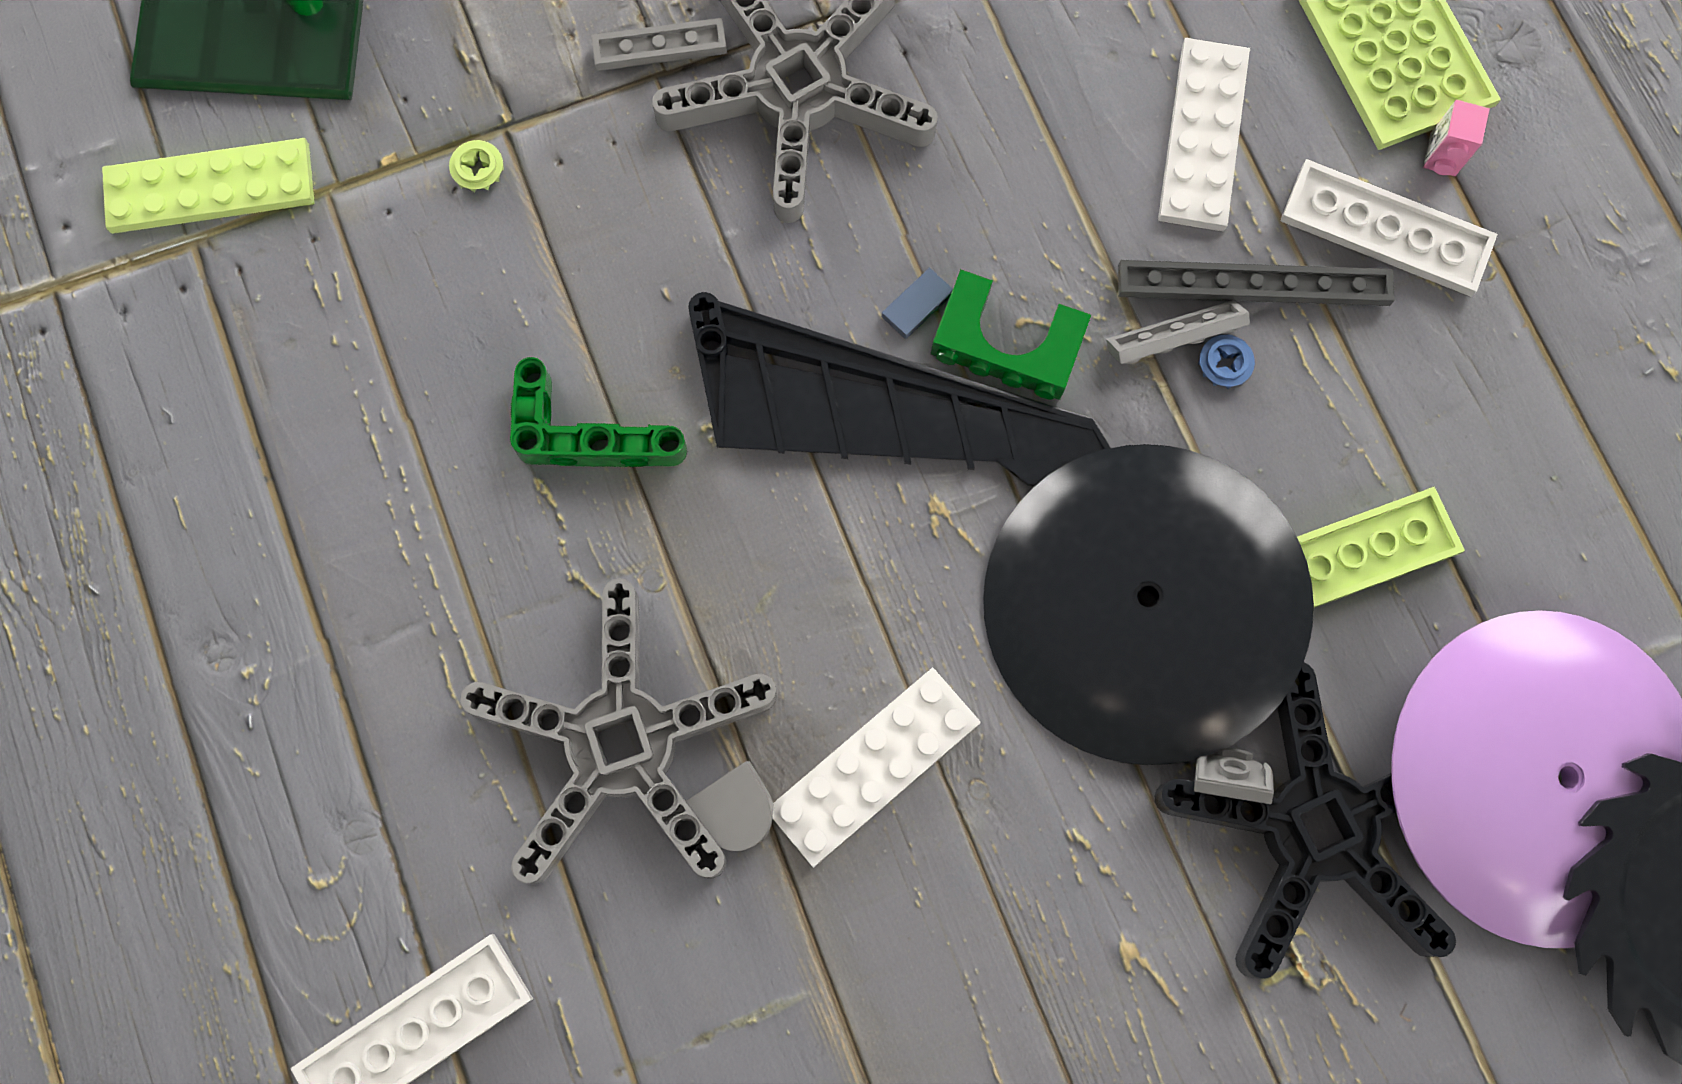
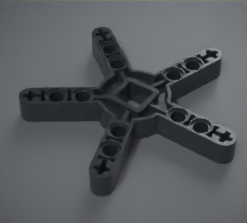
(1353, 859)

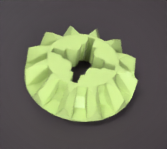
(466, 156)

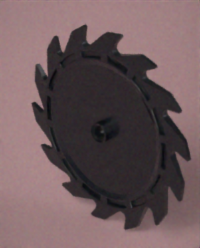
(1637, 900)

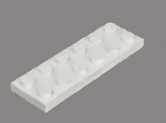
(1204, 135)
(1389, 228)
(873, 767)
(423, 1022)

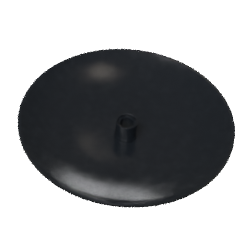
(1133, 676)

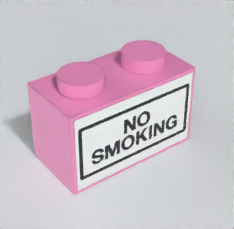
(1456, 138)

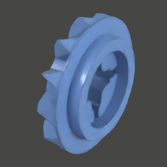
(1228, 347)

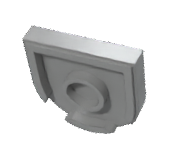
(1234, 775)
(735, 809)

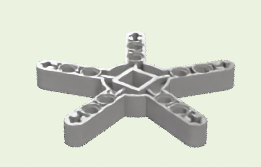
(831, 95)
(614, 705)

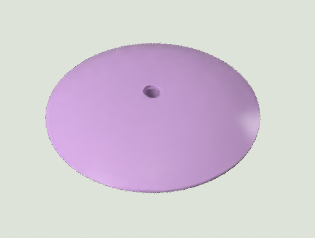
(1485, 755)

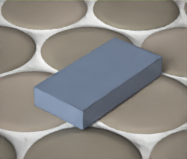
(917, 303)

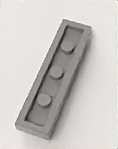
(659, 44)
(1185, 329)

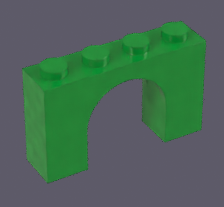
(1041, 370)

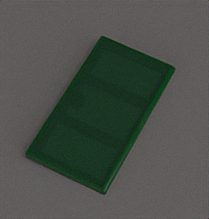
(247, 48)

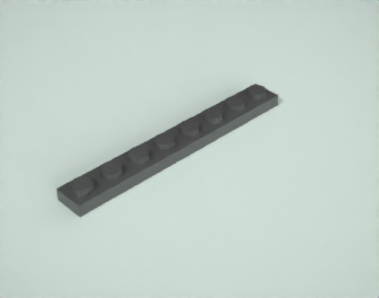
(1255, 282)

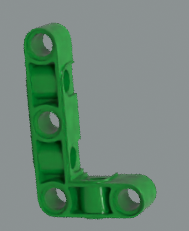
(572, 444)

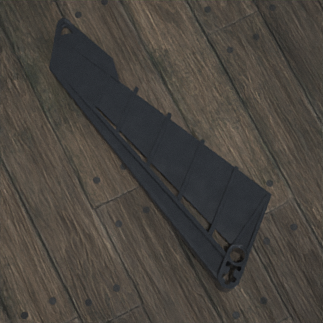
(806, 411)

